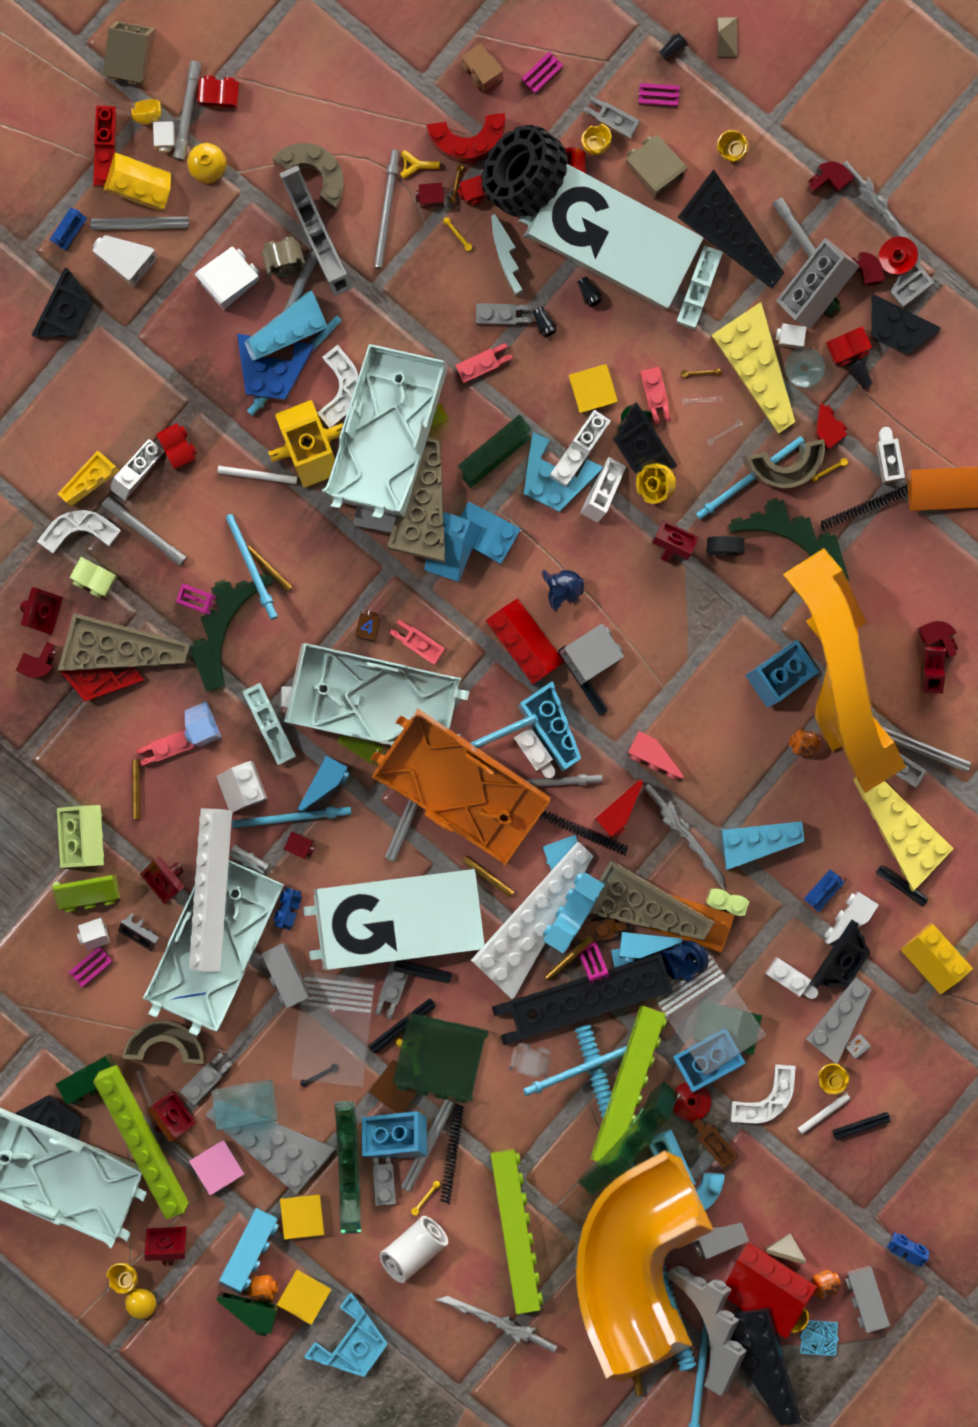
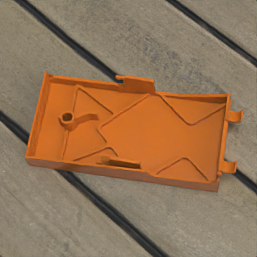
(460, 786)

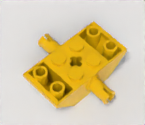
(312, 462)

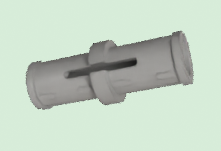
(249, 859)

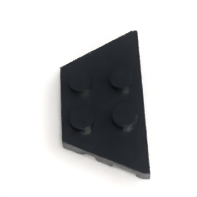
(64, 309)
(898, 327)
(640, 442)
(843, 959)
(53, 1115)

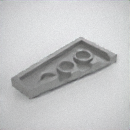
(837, 1024)

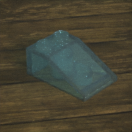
(244, 1105)

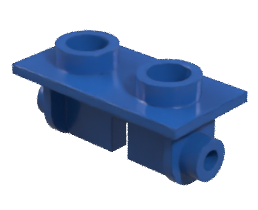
(68, 228)
(824, 890)
(289, 899)
(916, 1252)

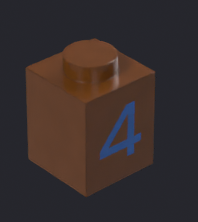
(367, 626)

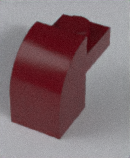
(834, 174)
(870, 269)
(941, 632)
(35, 667)
(933, 670)

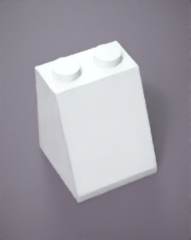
(125, 257)
(227, 277)
(241, 786)

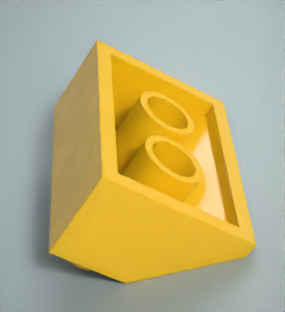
(138, 182)
(936, 958)

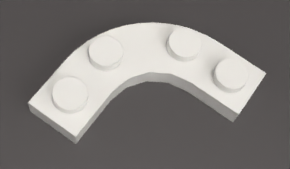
(348, 377)
(78, 521)
(772, 1105)

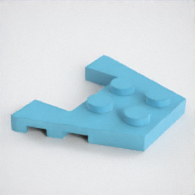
(544, 488)
(358, 1347)

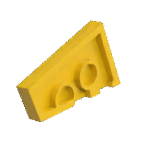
(88, 478)

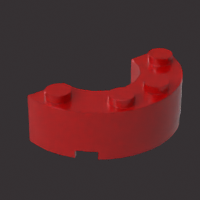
(467, 149)

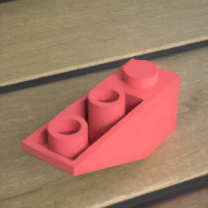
(651, 751)

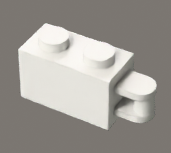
(889, 457)
(535, 752)
(791, 979)

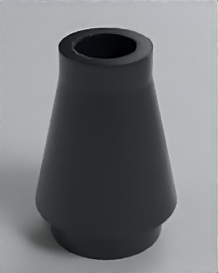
(674, 46)
(589, 292)
(544, 322)
(860, 373)

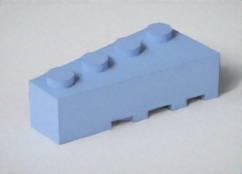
(200, 725)

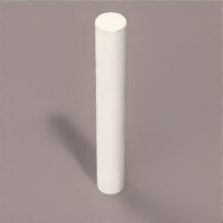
(824, 1113)

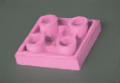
(216, 1167)

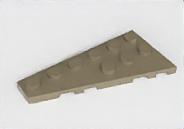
(423, 525)
(106, 645)
(643, 904)

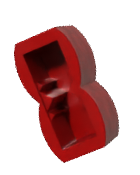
(218, 92)
(848, 346)
(176, 446)

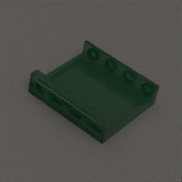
(494, 451)
(439, 1057)

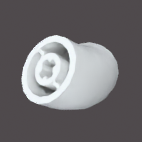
(413, 1249)

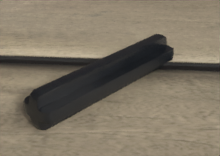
(901, 885)
(422, 971)
(861, 1125)

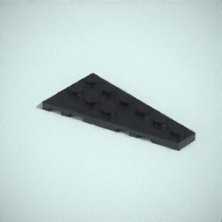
(722, 222)
(766, 1363)

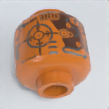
(804, 742)
(827, 1283)
(262, 1288)

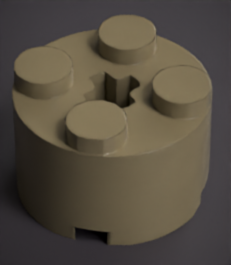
(283, 257)

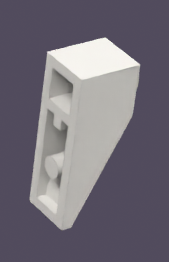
(603, 490)

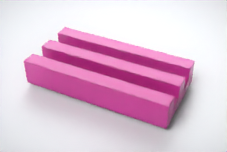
(554, 60)
(659, 94)
(207, 603)
(83, 962)
(597, 975)

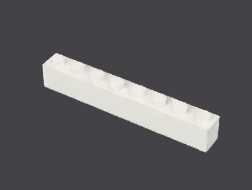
(210, 889)

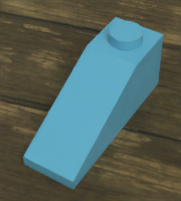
(639, 946)

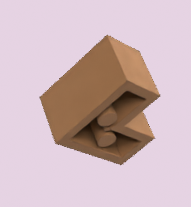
(482, 67)

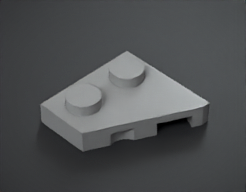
(911, 285)

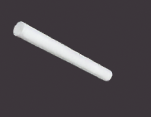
(257, 475)

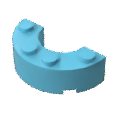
(574, 912)
(710, 1188)

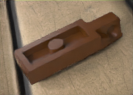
(599, 930)
(715, 1143)

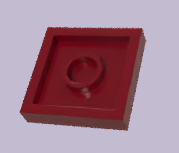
(674, 541)
(41, 610)
(163, 879)
(171, 1116)
(165, 1244)

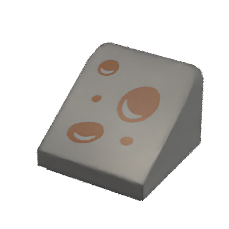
(857, 1046)

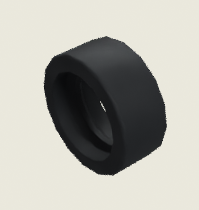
(725, 545)

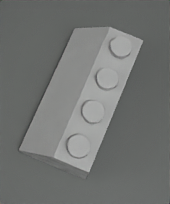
(817, 283)

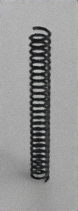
(865, 505)
(584, 831)
(453, 1154)

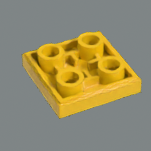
(593, 388)
(302, 1216)
(304, 1296)

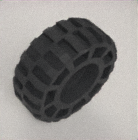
(524, 170)

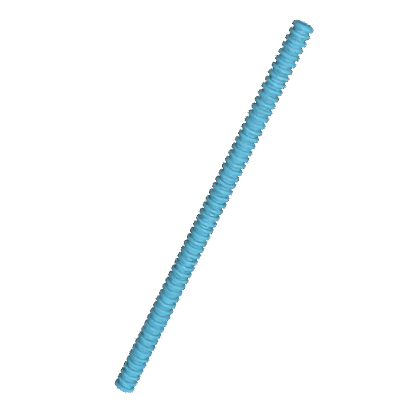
(603, 1095)

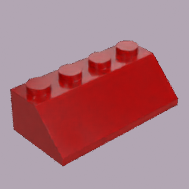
(524, 641)

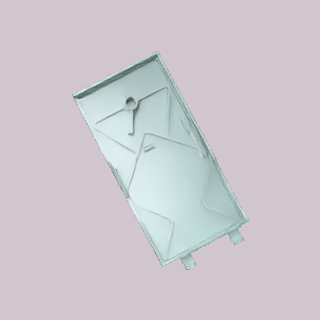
(365, 694)

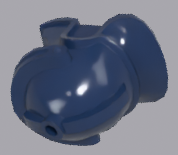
(563, 586)
(685, 960)

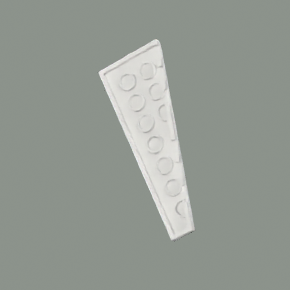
(520, 939)

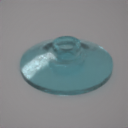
(812, 360)

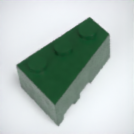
(82, 1081)

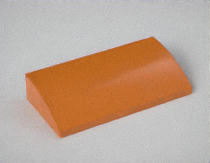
(942, 488)
(717, 935)

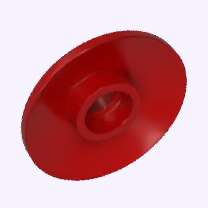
(892, 249)
(698, 1110)

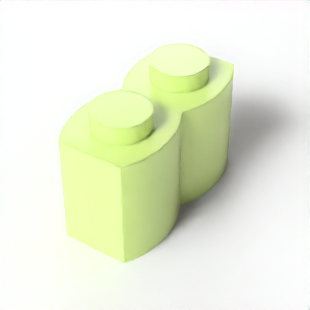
(93, 577)
(722, 900)

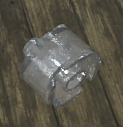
(529, 1061)

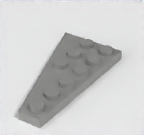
(282, 1151)

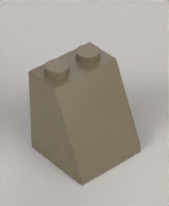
(127, 52)
(656, 166)

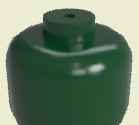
(833, 309)

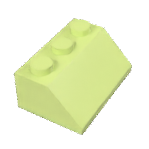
(80, 836)

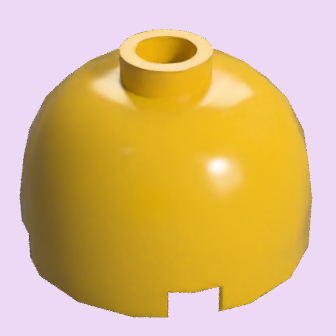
(206, 163)
(656, 483)

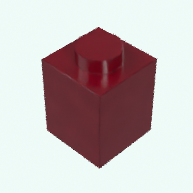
(430, 195)
(299, 845)

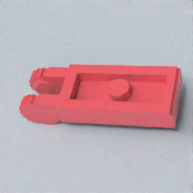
(481, 363)
(655, 393)
(419, 643)
(166, 747)

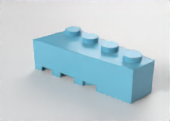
(290, 326)
(551, 726)
(751, 843)
(247, 1251)

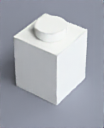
(164, 136)
(791, 336)
(93, 934)

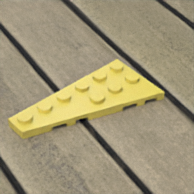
(752, 355)
(906, 833)

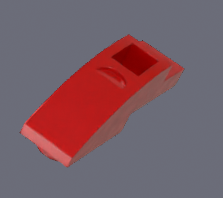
(104, 142)

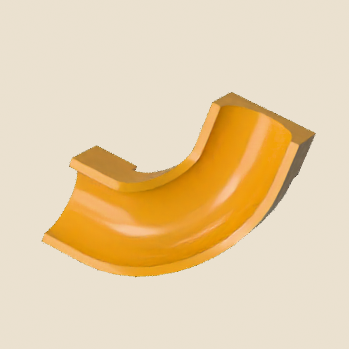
(843, 702)
(623, 1261)

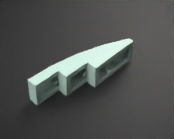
(504, 248)
(699, 287)
(269, 723)

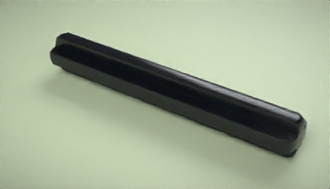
(590, 692)
(399, 1027)

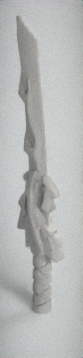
(876, 202)
(679, 826)
(508, 1326)

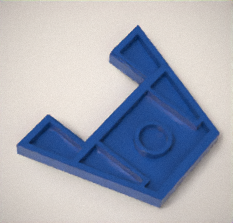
(271, 376)

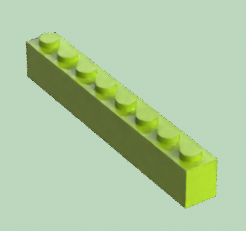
(630, 1079)
(141, 1142)
(515, 1231)

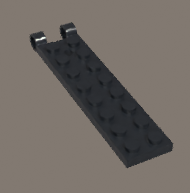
(583, 1000)

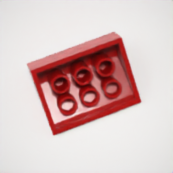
(766, 1282)

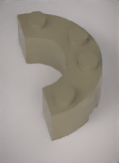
(320, 160)
(799, 472)
(168, 1031)

